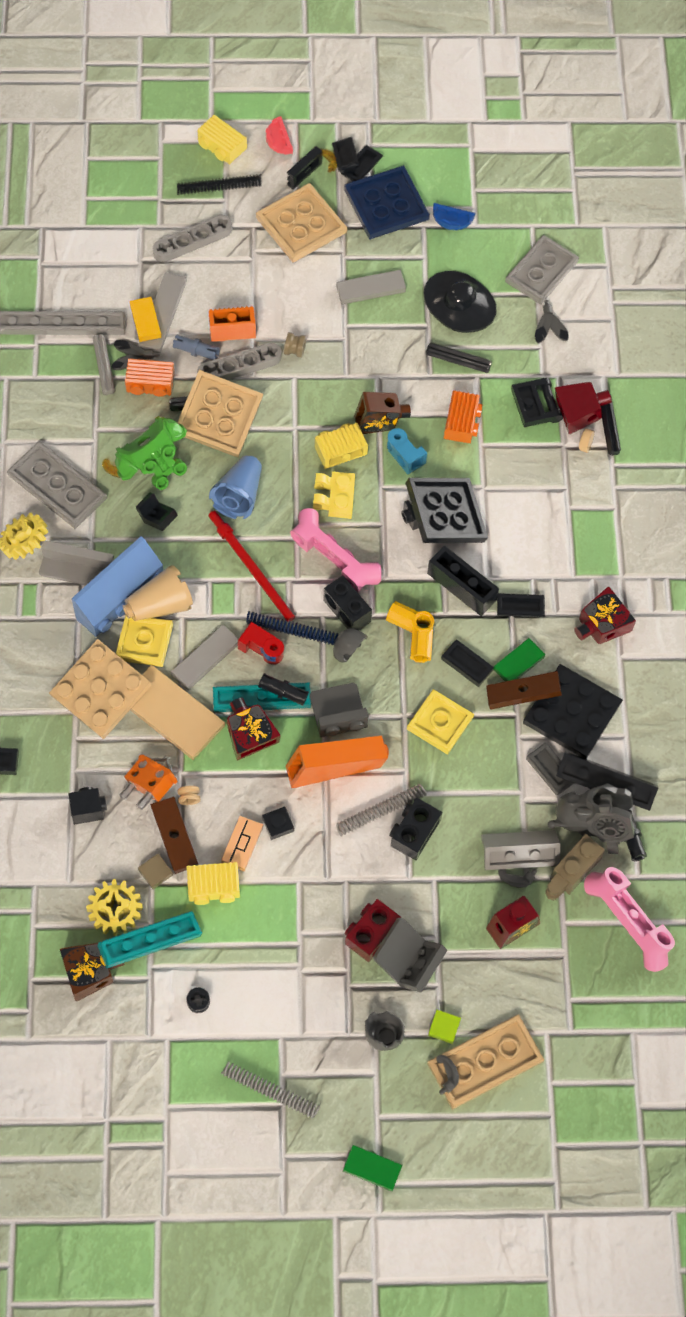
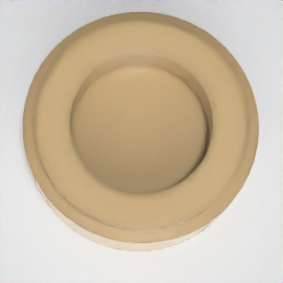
(586, 440)

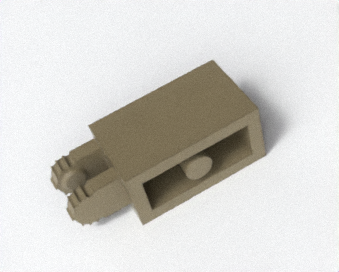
(574, 867)

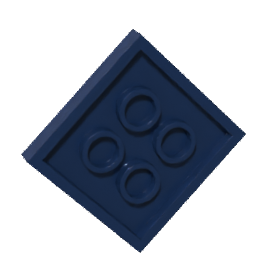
(386, 202)

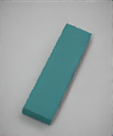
(253, 695)
(149, 939)

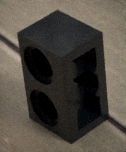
(347, 604)
(419, 830)

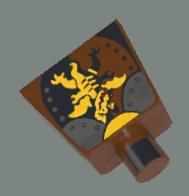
(379, 412)
(86, 970)

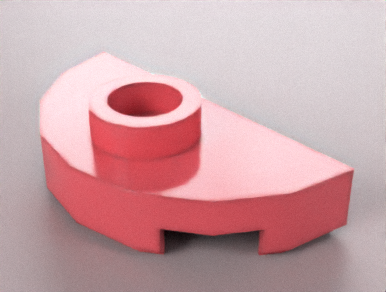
(278, 138)

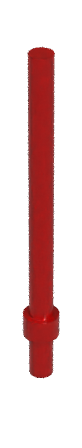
(226, 532)

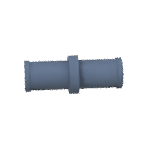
(196, 347)

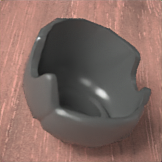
(347, 643)
(384, 1031)

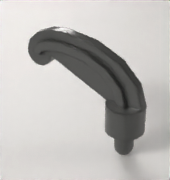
(517, 881)
(451, 1072)

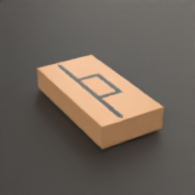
(242, 842)

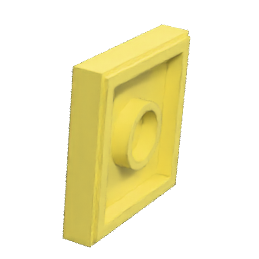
(144, 641)
(440, 721)

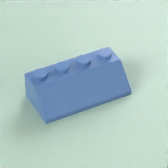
(105, 595)

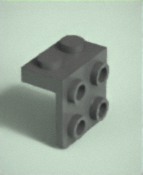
(338, 710)
(408, 956)

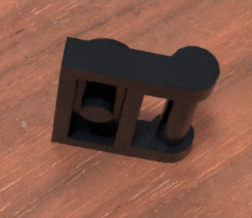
(530, 405)

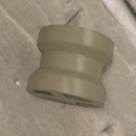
(295, 345)

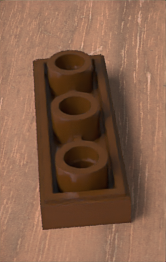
(523, 690)
(169, 823)

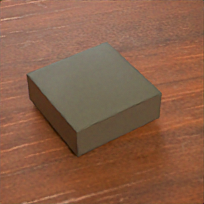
(155, 871)

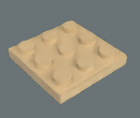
(301, 222)
(219, 413)
(100, 689)

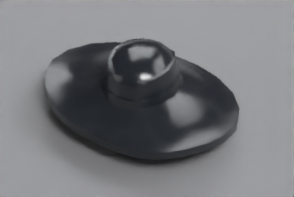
(459, 302)

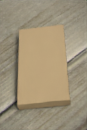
(176, 714)
(488, 1060)

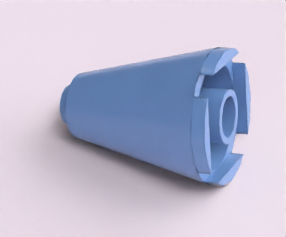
(237, 489)

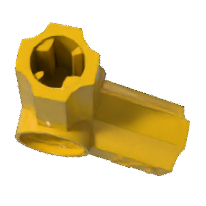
(421, 637)

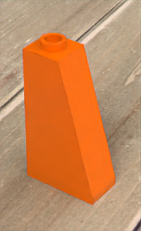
(335, 759)

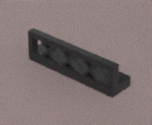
(594, 774)

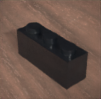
(462, 580)

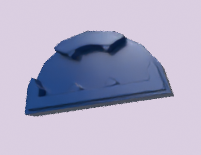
(451, 217)

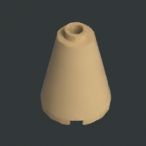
(159, 597)

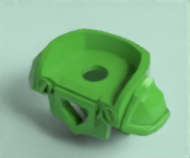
(155, 455)

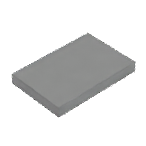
(542, 269)

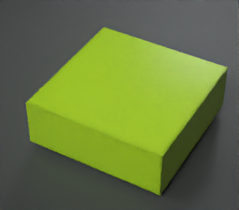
(444, 1026)

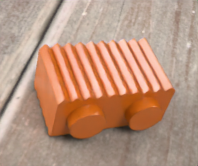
(232, 323)
(149, 377)
(461, 417)

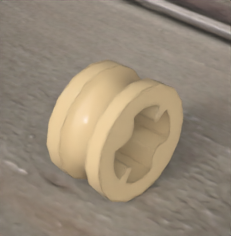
(188, 795)

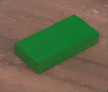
(519, 661)
(372, 1168)

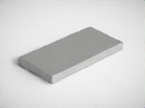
(57, 484)

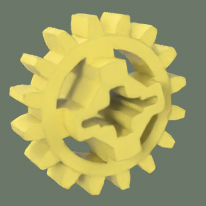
(23, 536)
(124, 907)

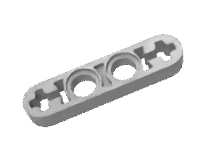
(190, 235)
(241, 367)

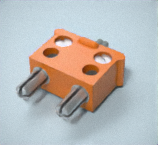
(150, 779)

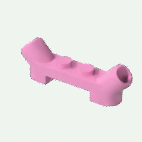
(308, 534)
(654, 941)

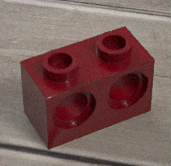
(367, 926)

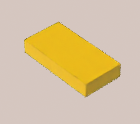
(145, 319)

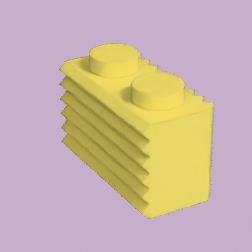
(221, 139)
(340, 445)
(213, 883)

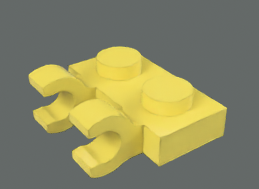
(341, 494)

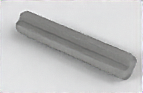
(103, 364)

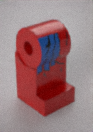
(262, 643)

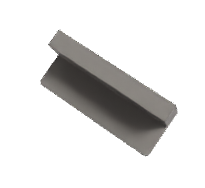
(72, 562)
(521, 850)

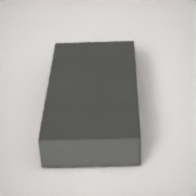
(547, 765)

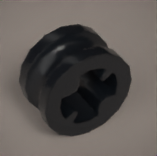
(203, 994)

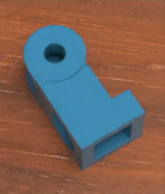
(404, 452)

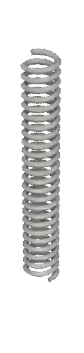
(381, 810)
(277, 1097)

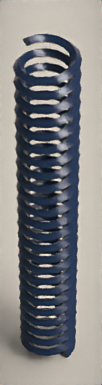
(321, 638)

